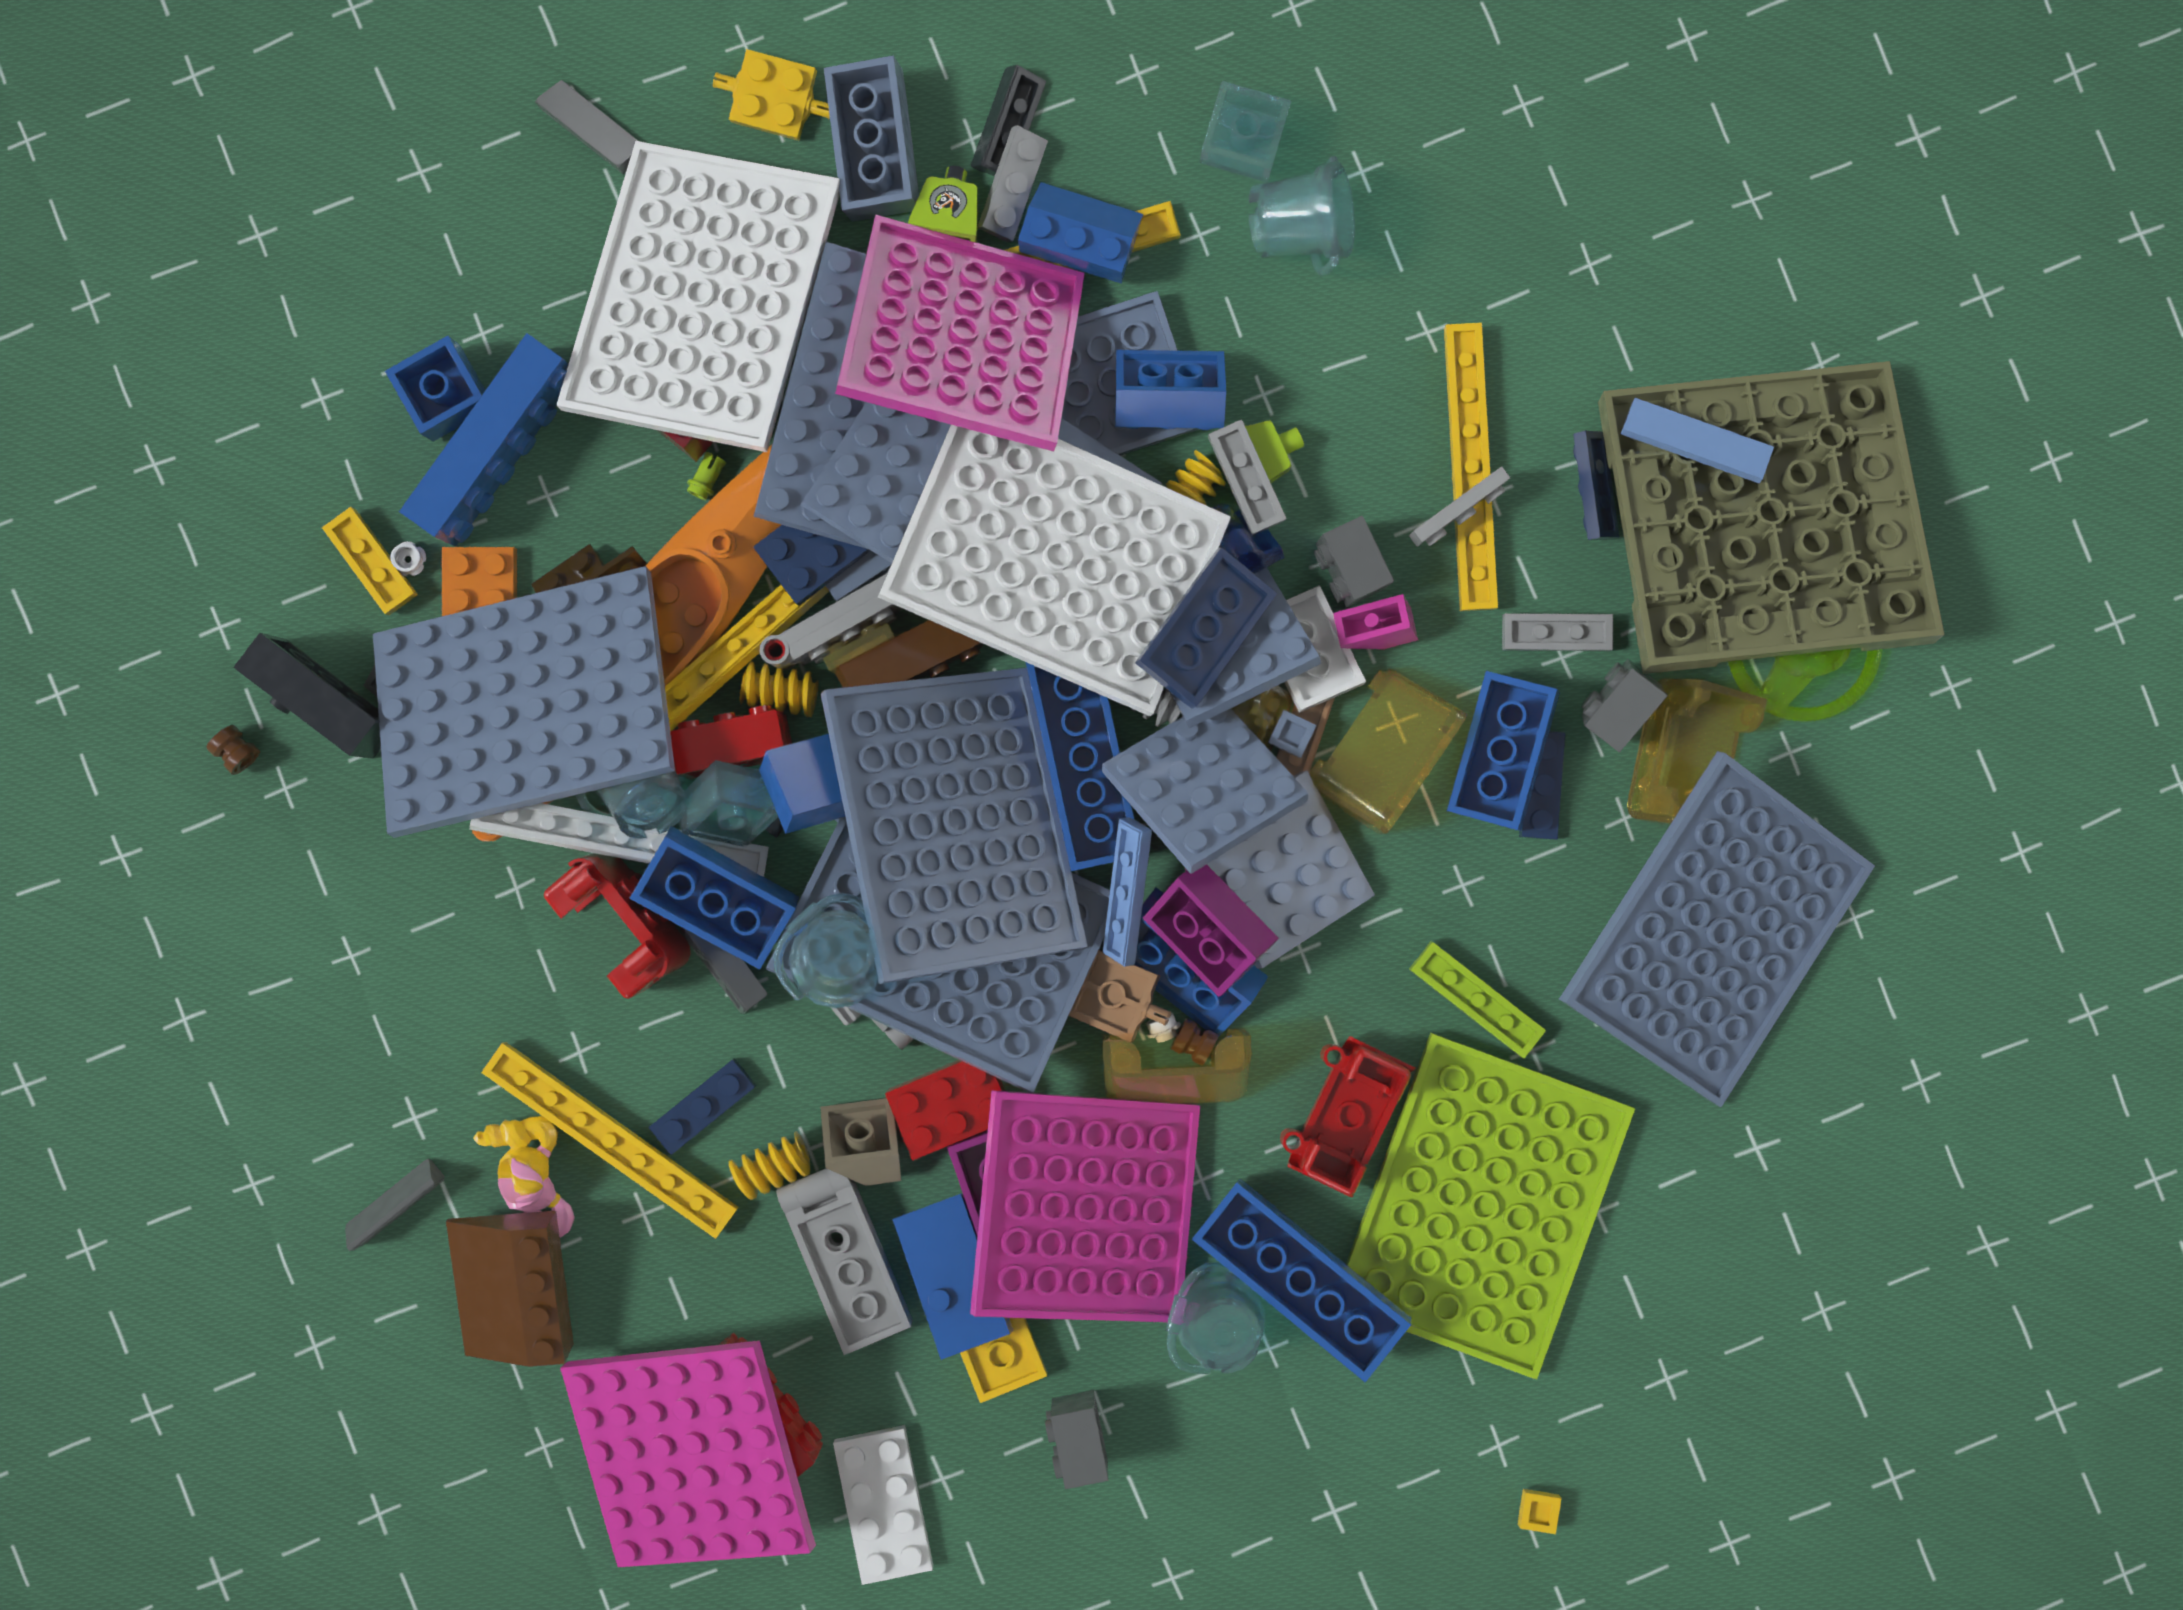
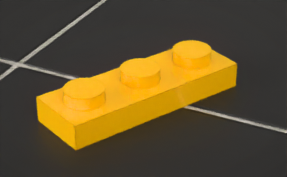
(369, 561)

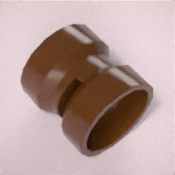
(234, 751)
(1194, 1041)

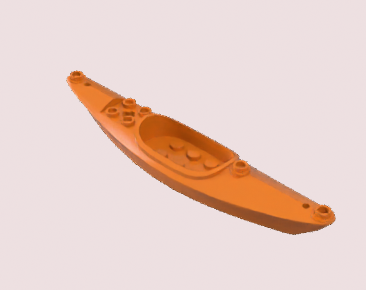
(706, 574)

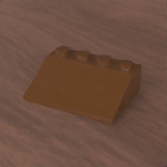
(511, 1288)

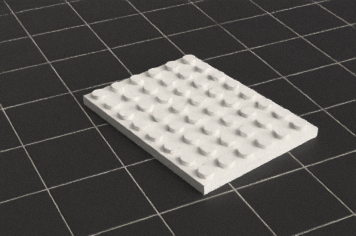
(700, 296)
(1052, 558)

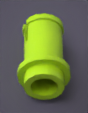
(705, 478)

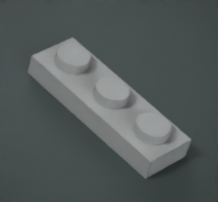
(1012, 184)
(1246, 477)
(1461, 508)
(1557, 632)

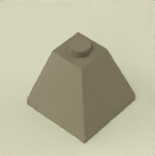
(861, 1141)

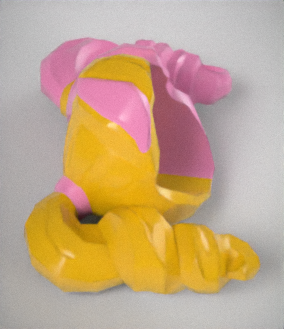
(525, 1169)

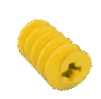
(1198, 479)
(779, 689)
(771, 1168)

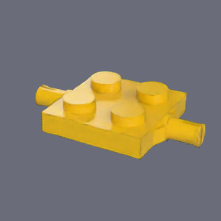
(772, 95)

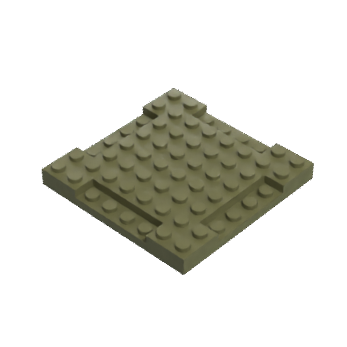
(1781, 566)

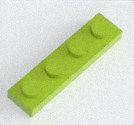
(1477, 999)

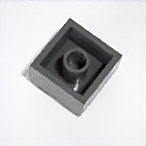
(1352, 562)
(1622, 704)
(1079, 1440)

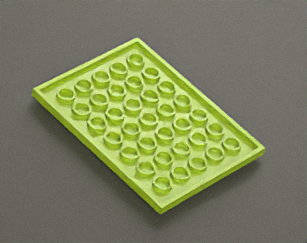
(1487, 1202)

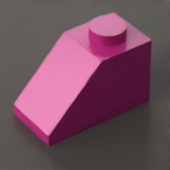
(1376, 624)

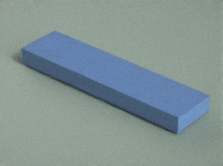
(1697, 440)
(1127, 891)

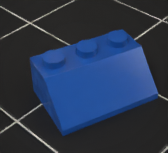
(1079, 232)
(1170, 389)

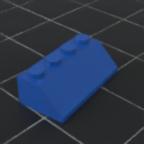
(1184, 987)

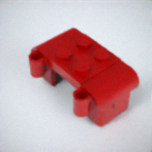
(662, 943)
(1348, 1115)

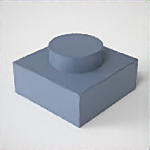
(1292, 734)

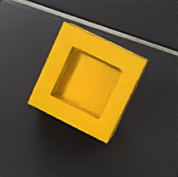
(1539, 1511)

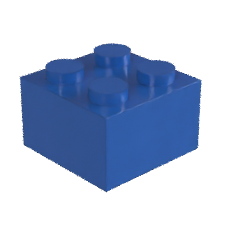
(437, 387)

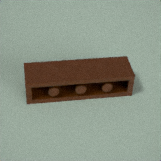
(910, 656)

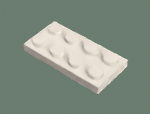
(883, 1504)

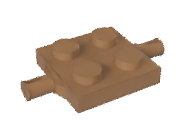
(1117, 998)

